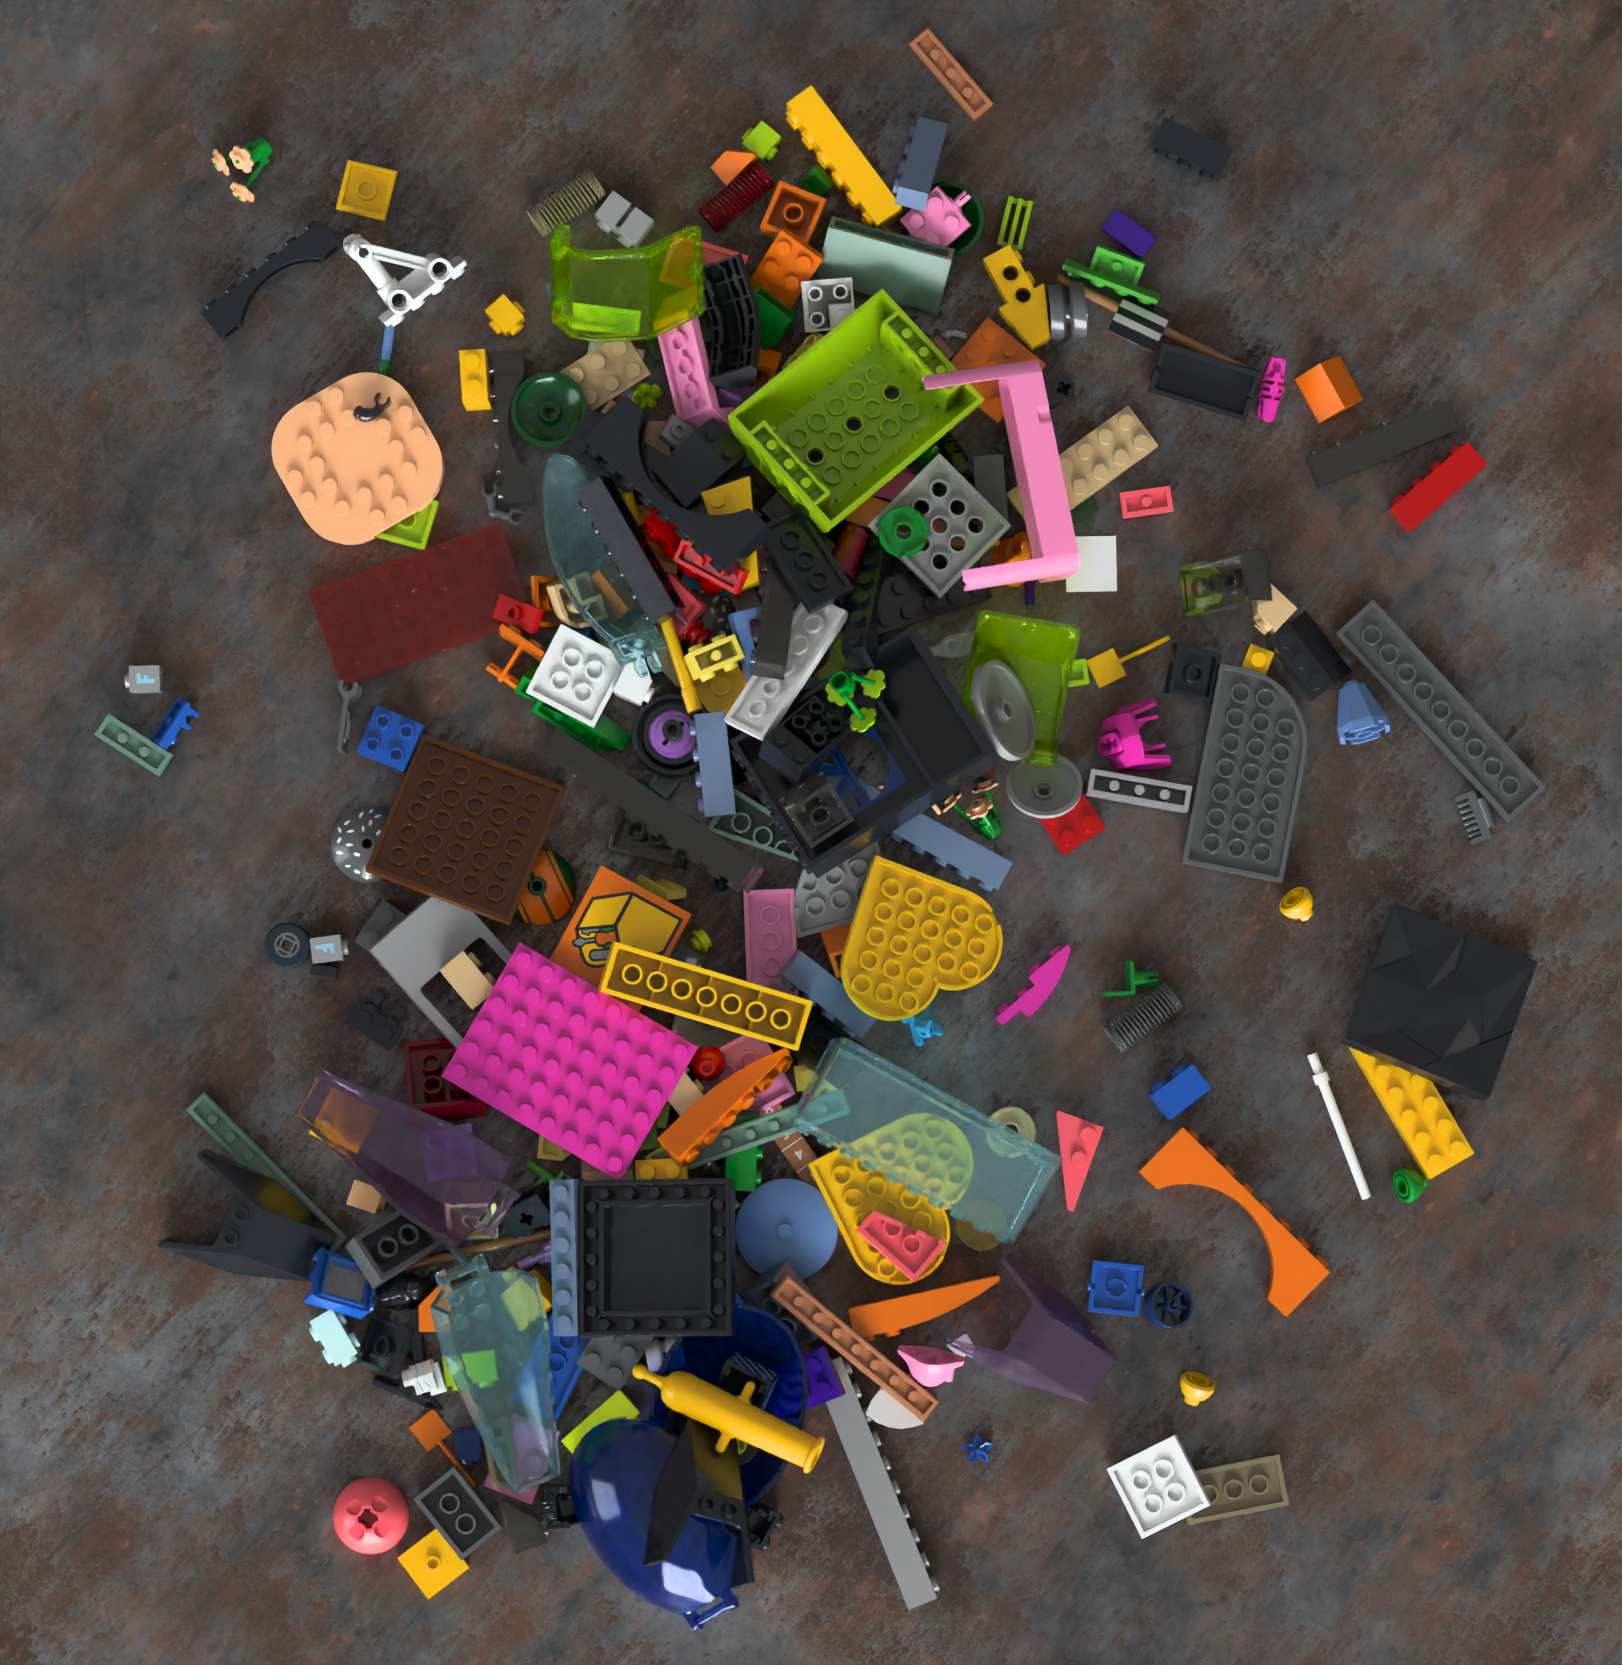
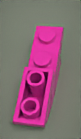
(1044, 979)

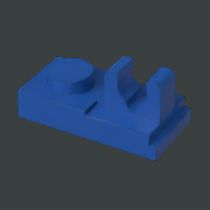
(168, 730)

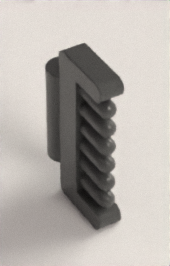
(1482, 816)

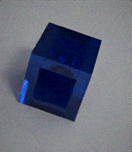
(467, 1445)

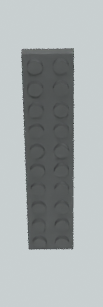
(1440, 711)

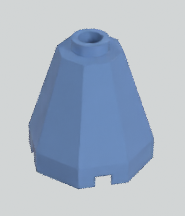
(1359, 714)

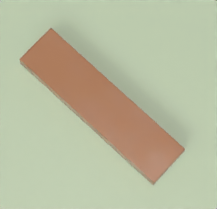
(951, 74)

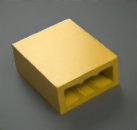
(475, 379)

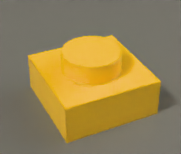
(1257, 659)

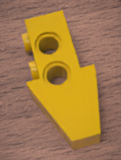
(1027, 318)

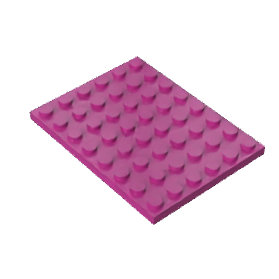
(569, 1061)

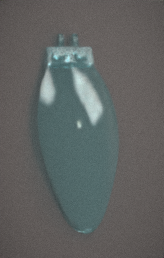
(590, 572)

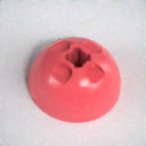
(383, 1502)

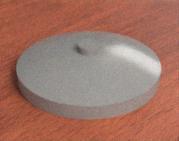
(1003, 710)

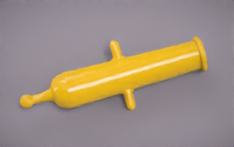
(734, 1416)

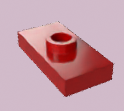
(518, 613)

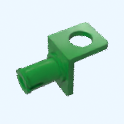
(1133, 979)

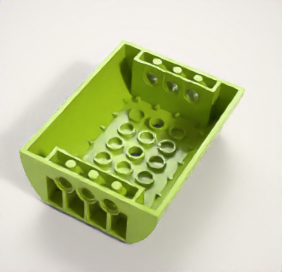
(846, 381)

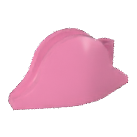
(929, 1364)

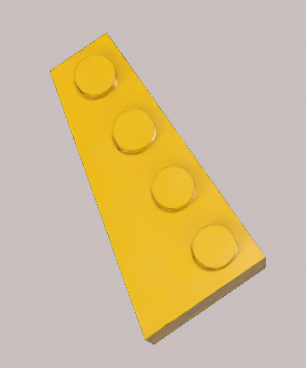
(731, 499)

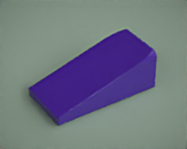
(1129, 234)

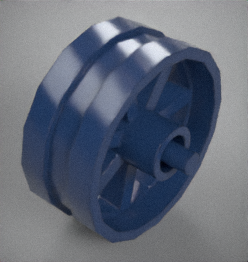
(1168, 1305)

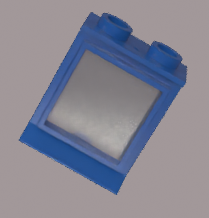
(339, 1285)

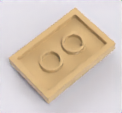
(608, 372)

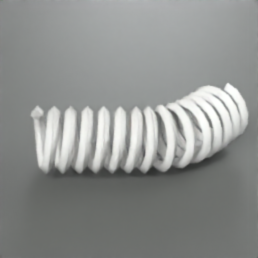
(954, 333)

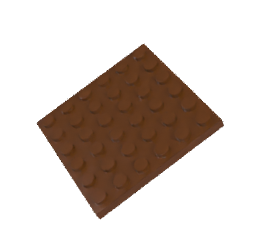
(465, 829)

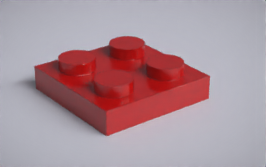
(1073, 827)

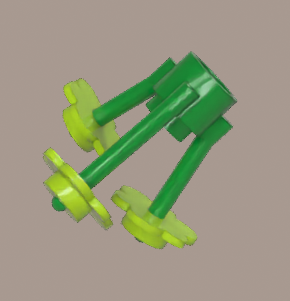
(842, 688)

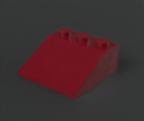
(429, 1091)

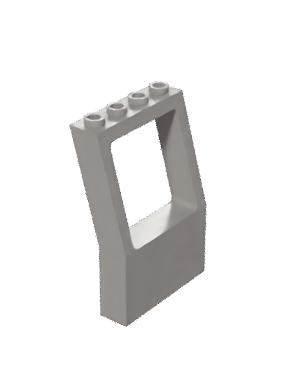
(425, 944)

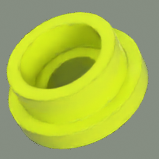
(700, 941)

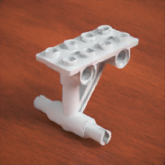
(413, 286)

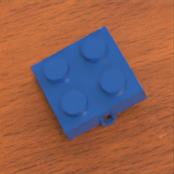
(1115, 1288)

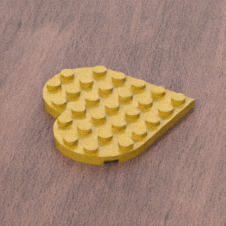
(914, 939)
(855, 1192)

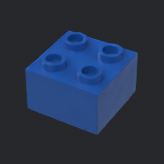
(390, 739)
(1178, 1091)

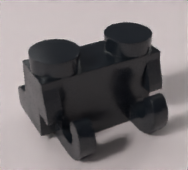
(762, 1523)

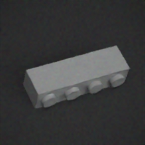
(1138, 791)

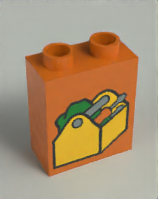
(619, 913)

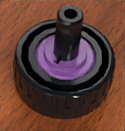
(664, 738)

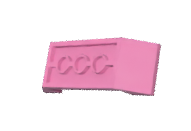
(688, 376)

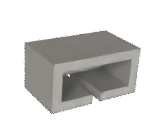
(627, 223)

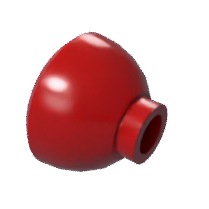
(708, 1063)

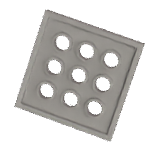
(975, 507)

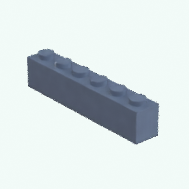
(565, 1255)

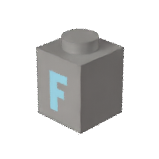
(144, 679)
(329, 949)

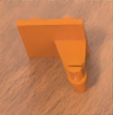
(530, 647)

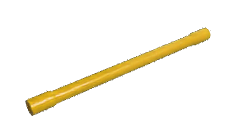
(688, 690)

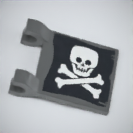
(349, 700)

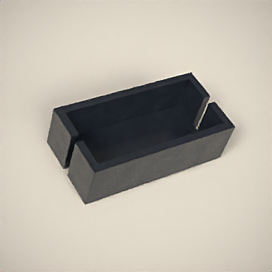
(1204, 381)

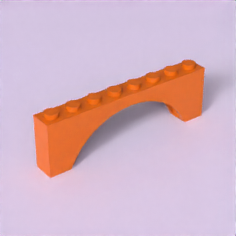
(1293, 1267)

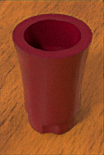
(849, 549)

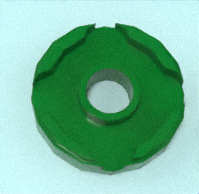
(887, 532)

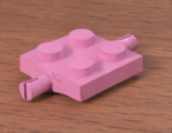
(941, 220)

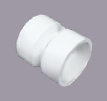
(655, 1352)

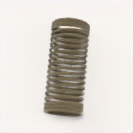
(537, 217)

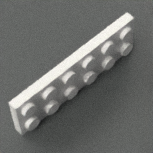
(768, 699)

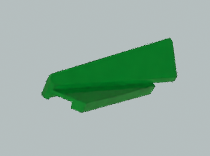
(604, 734)

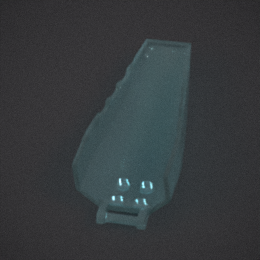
(498, 1356)

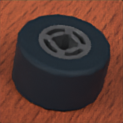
(295, 949)

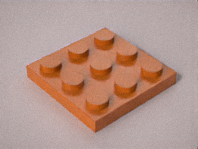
(991, 347)

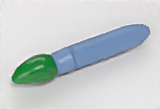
(384, 364)

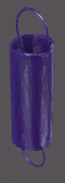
(1029, 593)

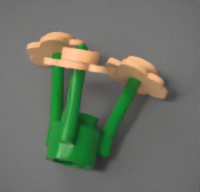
(244, 159)
(989, 823)

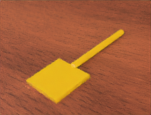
(1108, 667)

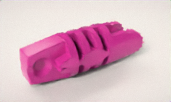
(1271, 388)

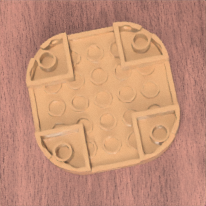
(355, 474)

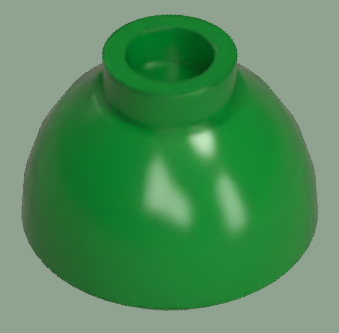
(1408, 1184)

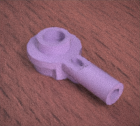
(541, 1257)

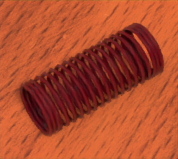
(763, 180)

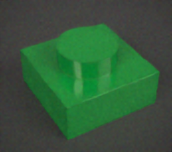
(817, 181)

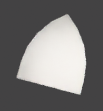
(890, 1412)

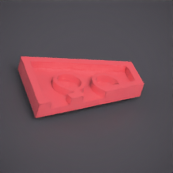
(902, 1245)

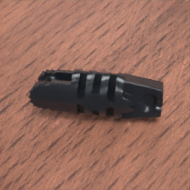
(954, 454)

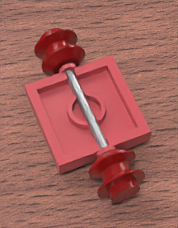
(686, 619)

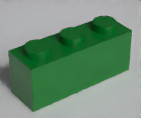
(743, 1165)

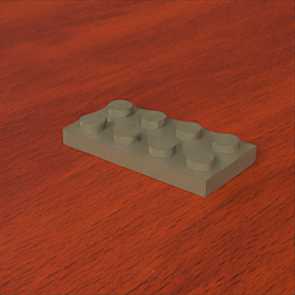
(1241, 1488)

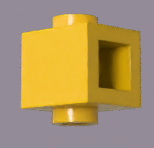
(505, 316)

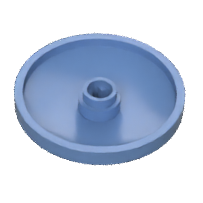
(786, 1223)

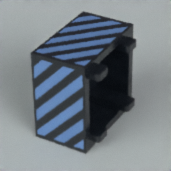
(739, 1371)

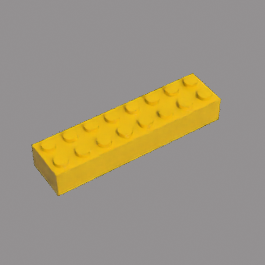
(705, 996)

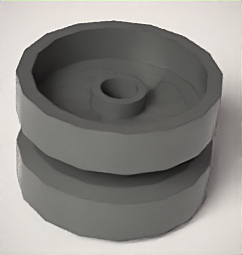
(1069, 310)

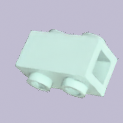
(338, 1343)

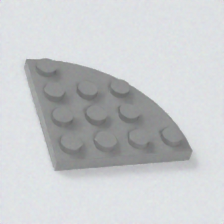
(834, 896)

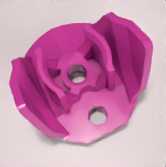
(1127, 748)

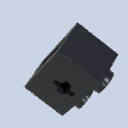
(528, 1212)

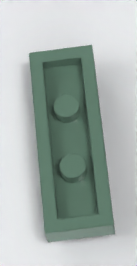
(134, 745)

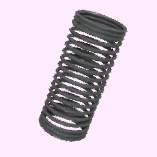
(1170, 998)

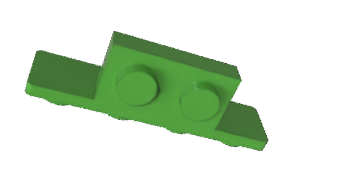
(1115, 271)

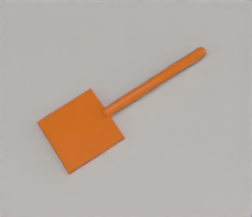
(431, 1431)

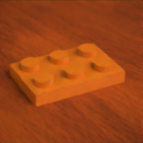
(785, 267)

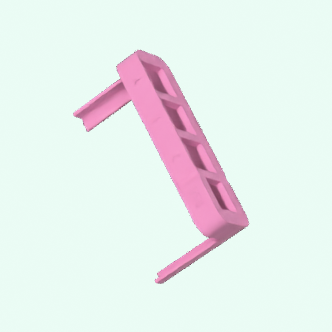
(1036, 472)

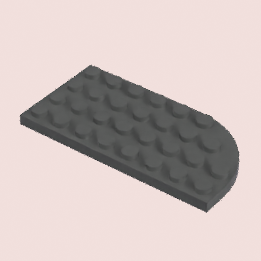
(1247, 778)

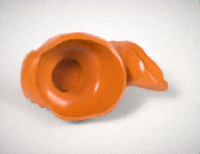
(1013, 550)

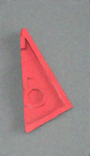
(1077, 1147)

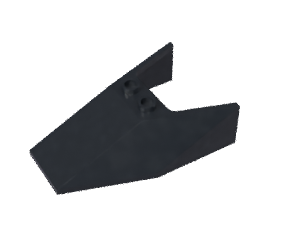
(264, 1230)
(702, 1485)

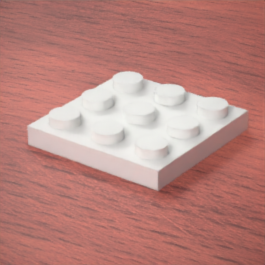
(576, 676)
(1159, 1486)

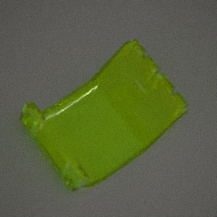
(626, 290)
(1043, 661)

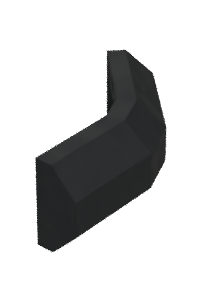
(733, 321)

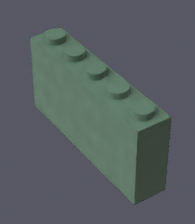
(905, 267)

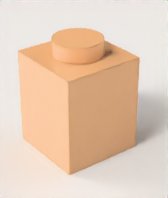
(365, 1197)

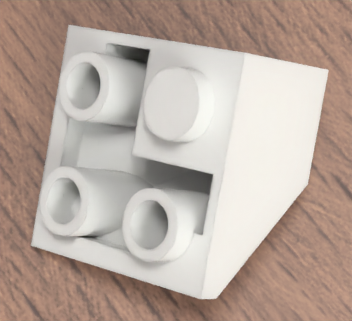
(826, 302)

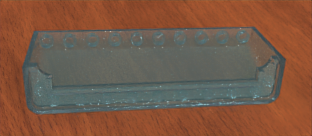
(924, 1140)

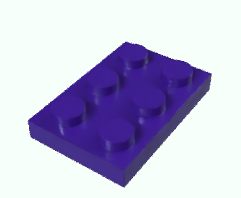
(822, 1378)

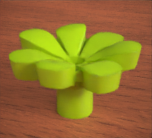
(646, 394)

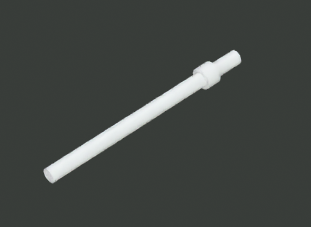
(1321, 1079)

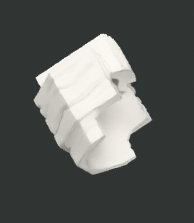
(425, 1377)

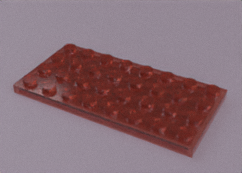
(417, 604)

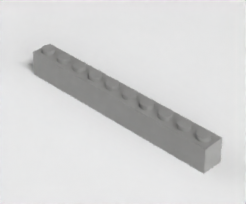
(880, 1492)

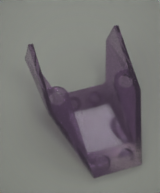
(1051, 1347)

